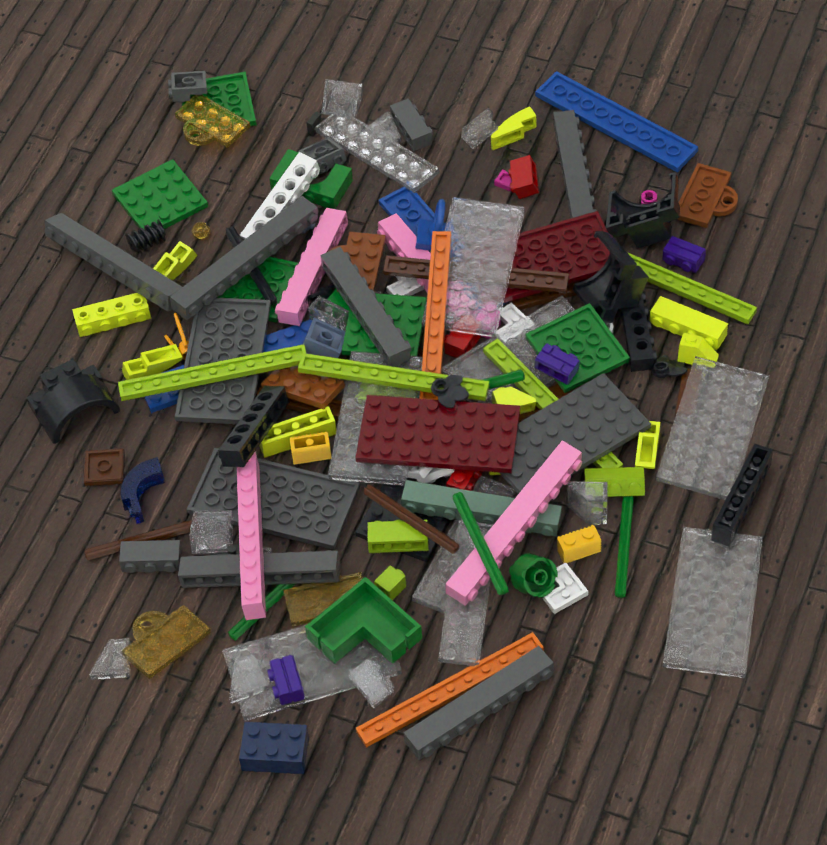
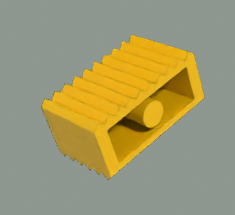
(310, 448)
(578, 544)

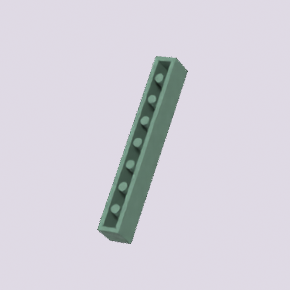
(486, 508)

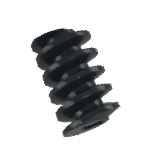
(146, 236)

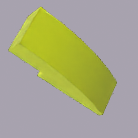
(514, 128)
(176, 262)
(152, 362)
(648, 446)

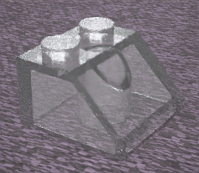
(342, 95)
(588, 501)
(211, 531)

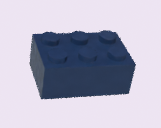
(274, 747)

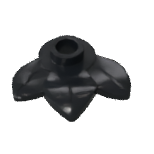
(666, 367)
(452, 390)

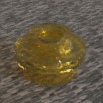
(200, 230)

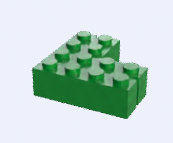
(362, 615)

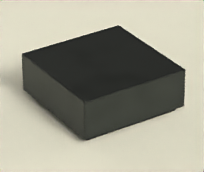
(314, 120)

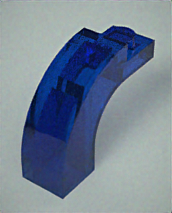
(136, 482)

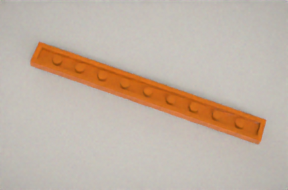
(436, 305)
(443, 692)

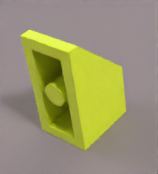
(695, 345)
(512, 396)

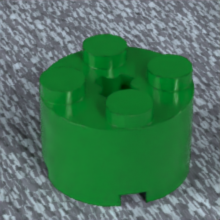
(533, 575)

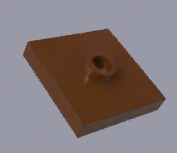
(104, 467)

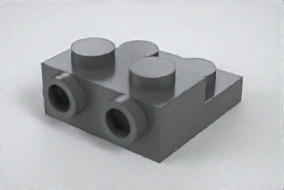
(186, 84)
(326, 153)

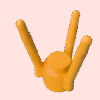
(183, 346)

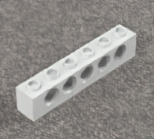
(280, 193)

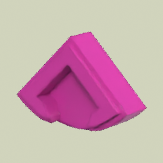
(503, 180)

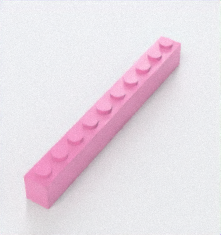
(515, 521)
(251, 540)

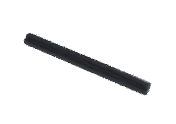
(256, 274)

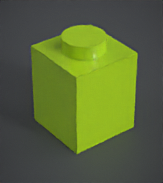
(391, 582)

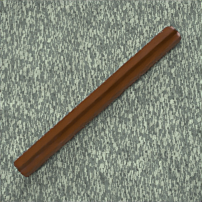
(411, 519)
(155, 535)

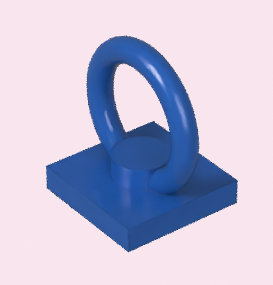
(425, 227)

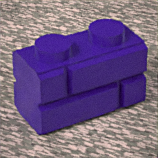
(684, 254)
(557, 363)
(286, 680)

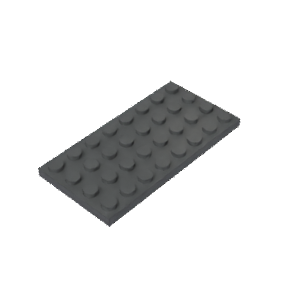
(219, 333)
(589, 419)
(293, 500)

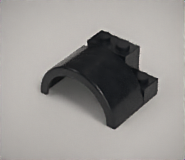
(644, 222)
(615, 284)
(66, 393)

